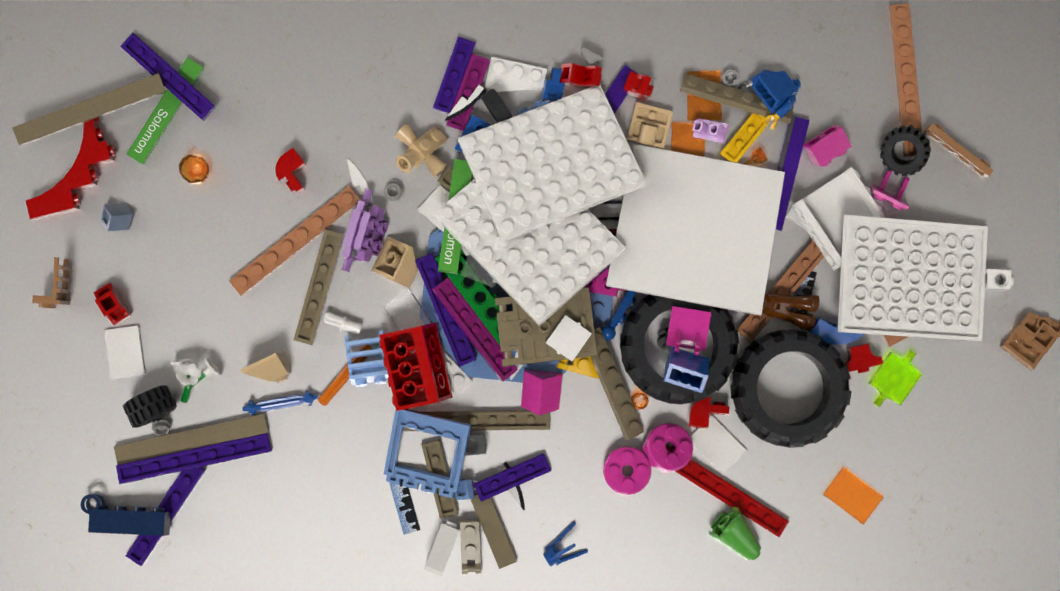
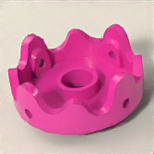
(656, 447)
(613, 470)

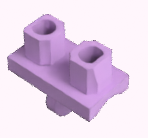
(710, 130)

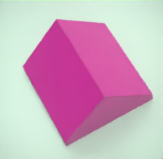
(541, 391)

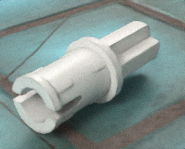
(342, 323)

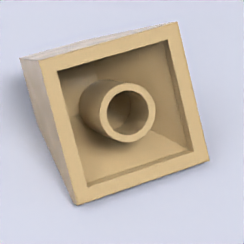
(396, 262)
(270, 368)

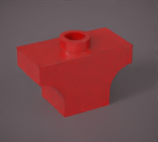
(639, 86)
(111, 304)
(861, 358)

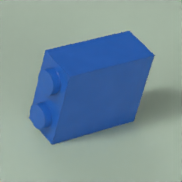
(687, 370)

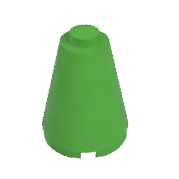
(735, 534)

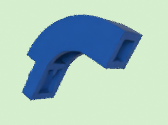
(830, 334)

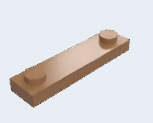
(979, 166)

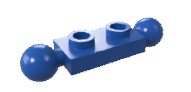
(619, 316)

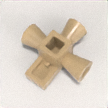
(421, 150)

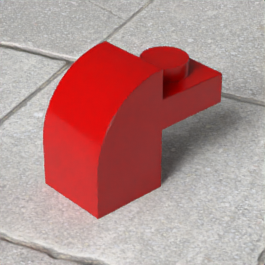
(580, 75)
(287, 166)
(700, 412)

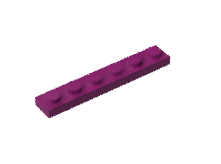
(473, 328)

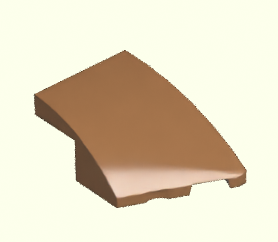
(1032, 339)

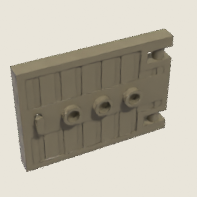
(524, 335)

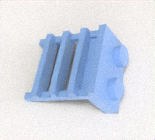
(369, 371)

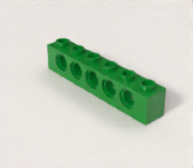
(469, 294)

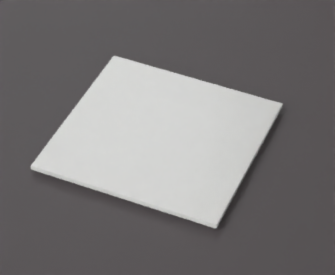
(698, 230)

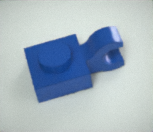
(553, 88)

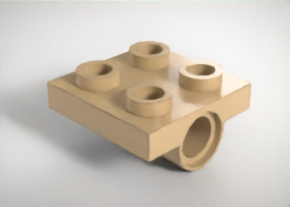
(649, 125)

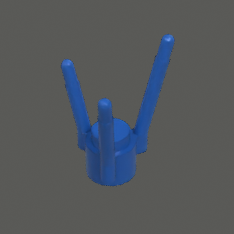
(554, 556)

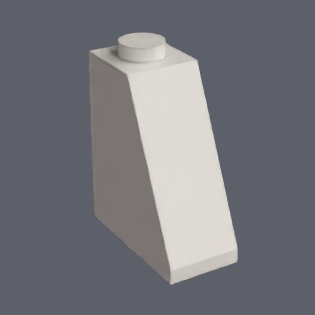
(442, 548)

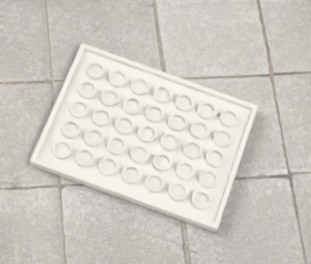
(551, 162)
(537, 267)
(912, 278)

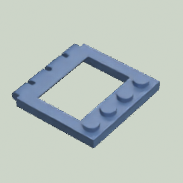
(433, 425)

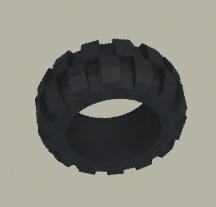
(647, 380)
(835, 388)

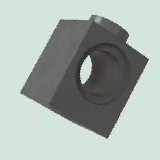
(481, 445)

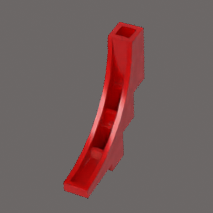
(81, 175)

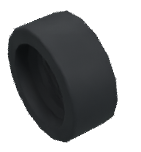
(496, 106)

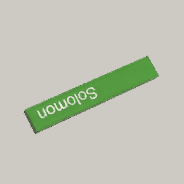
(162, 116)
(450, 246)

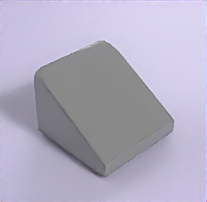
(590, 57)

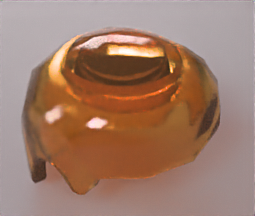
(194, 169)

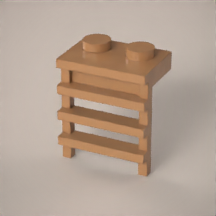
(58, 295)

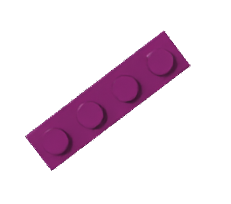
(473, 77)

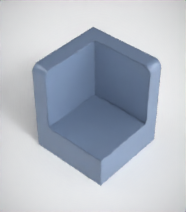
(116, 217)

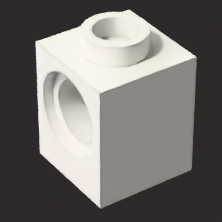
(1007, 279)

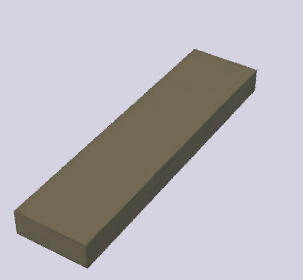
(437, 464)
(494, 531)

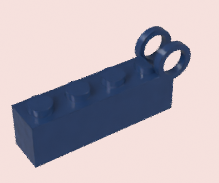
(123, 520)

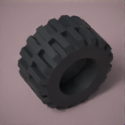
(901, 166)
(149, 406)

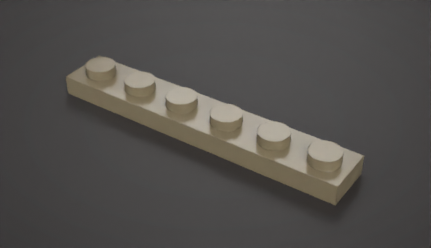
(728, 96)
(318, 287)
(615, 388)

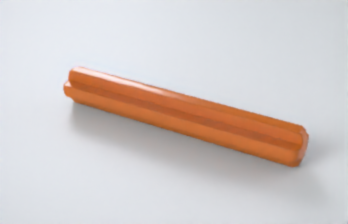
(341, 379)

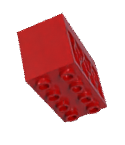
(415, 366)

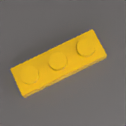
(744, 138)

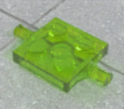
(895, 378)

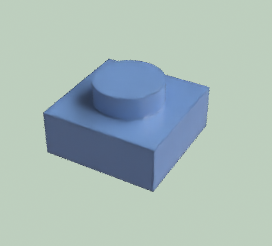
(465, 490)

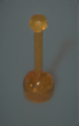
(757, 157)

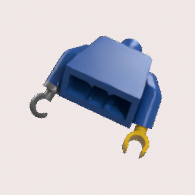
(775, 91)

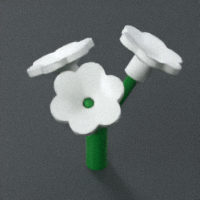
(191, 375)

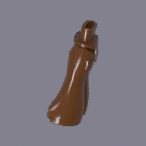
(776, 306)

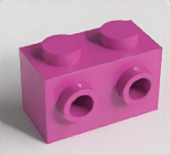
(827, 146)

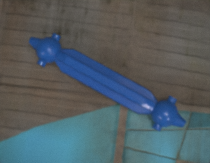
(280, 402)

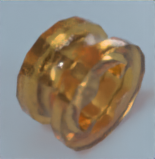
(637, 395)

